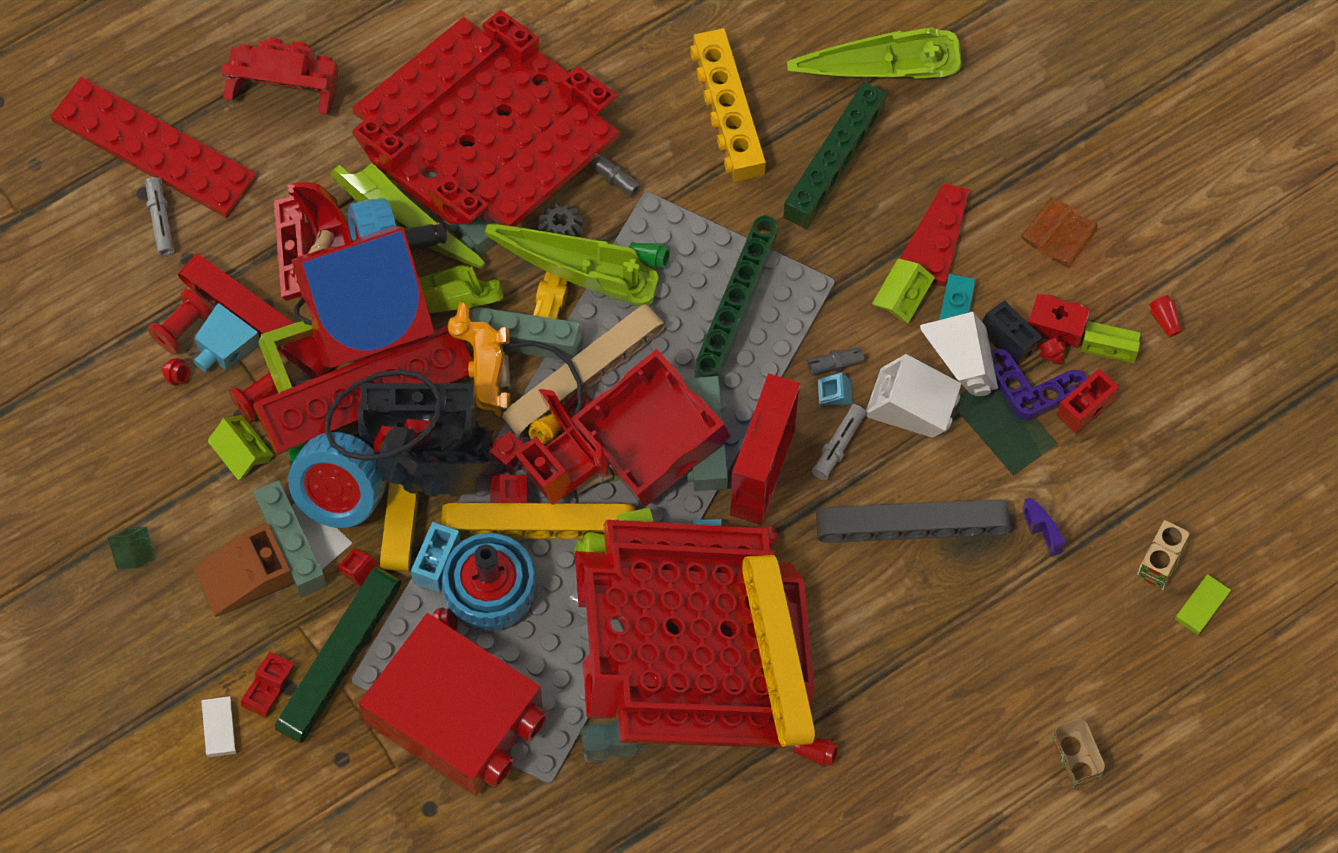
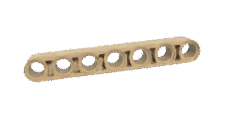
(591, 365)

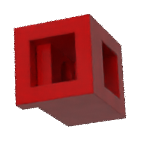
(504, 450)

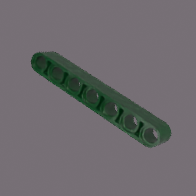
(737, 288)
(338, 655)

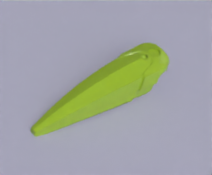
(894, 54)
(374, 185)
(583, 261)
(449, 287)

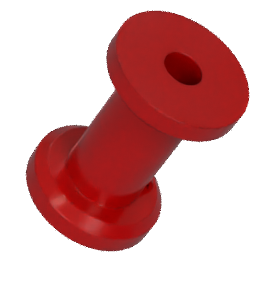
(179, 321)
(257, 391)

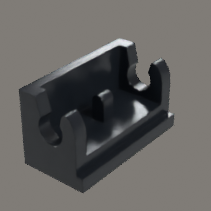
(1011, 332)

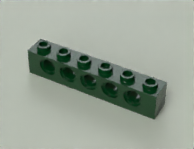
(834, 155)

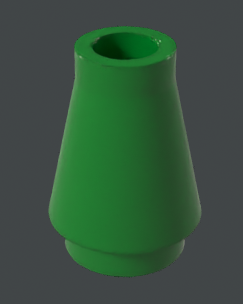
(652, 254)

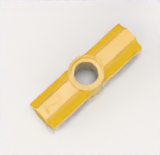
(551, 296)

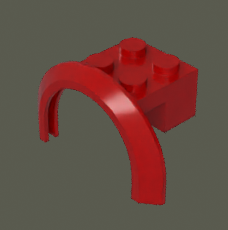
(565, 460)

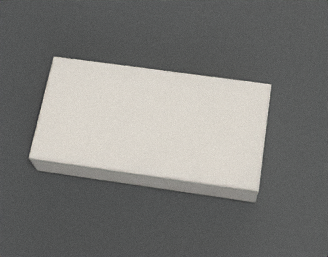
(218, 727)

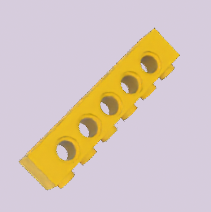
(716, 46)

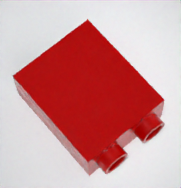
(454, 706)

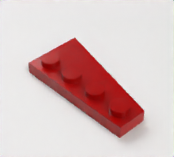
(938, 232)

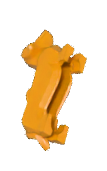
(487, 358)

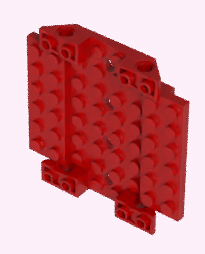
(454, 96)
(693, 682)

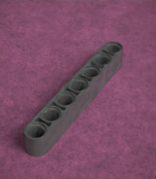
(913, 521)

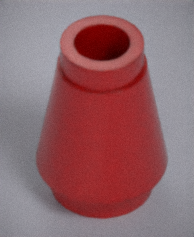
(1166, 315)
(820, 751)

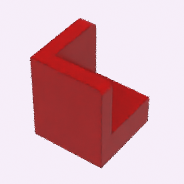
(508, 489)

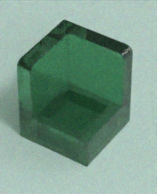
(131, 548)

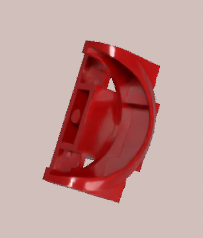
(281, 66)
(298, 237)

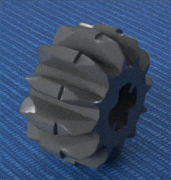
(561, 221)

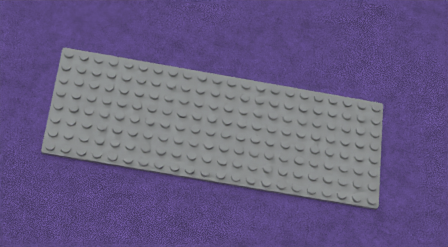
(550, 637)

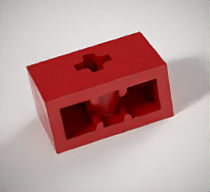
(1072, 321)
(1087, 401)

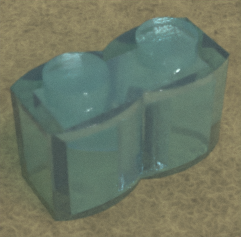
(603, 741)

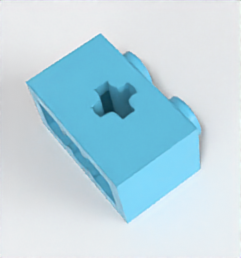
(433, 556)

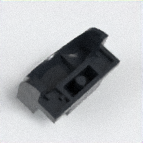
(418, 402)
(438, 471)

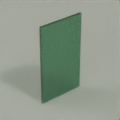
(1009, 437)

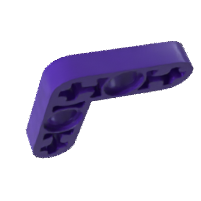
(1026, 393)

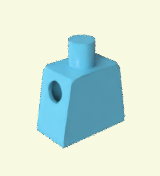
(224, 340)

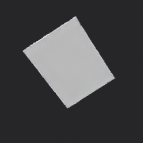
(324, 540)

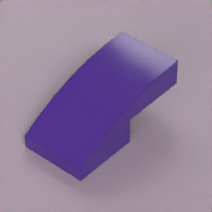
(1040, 521)

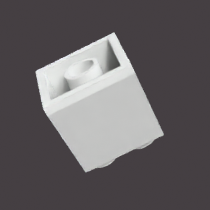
(965, 349)
(914, 397)

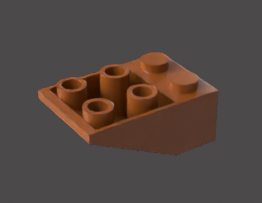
(243, 571)

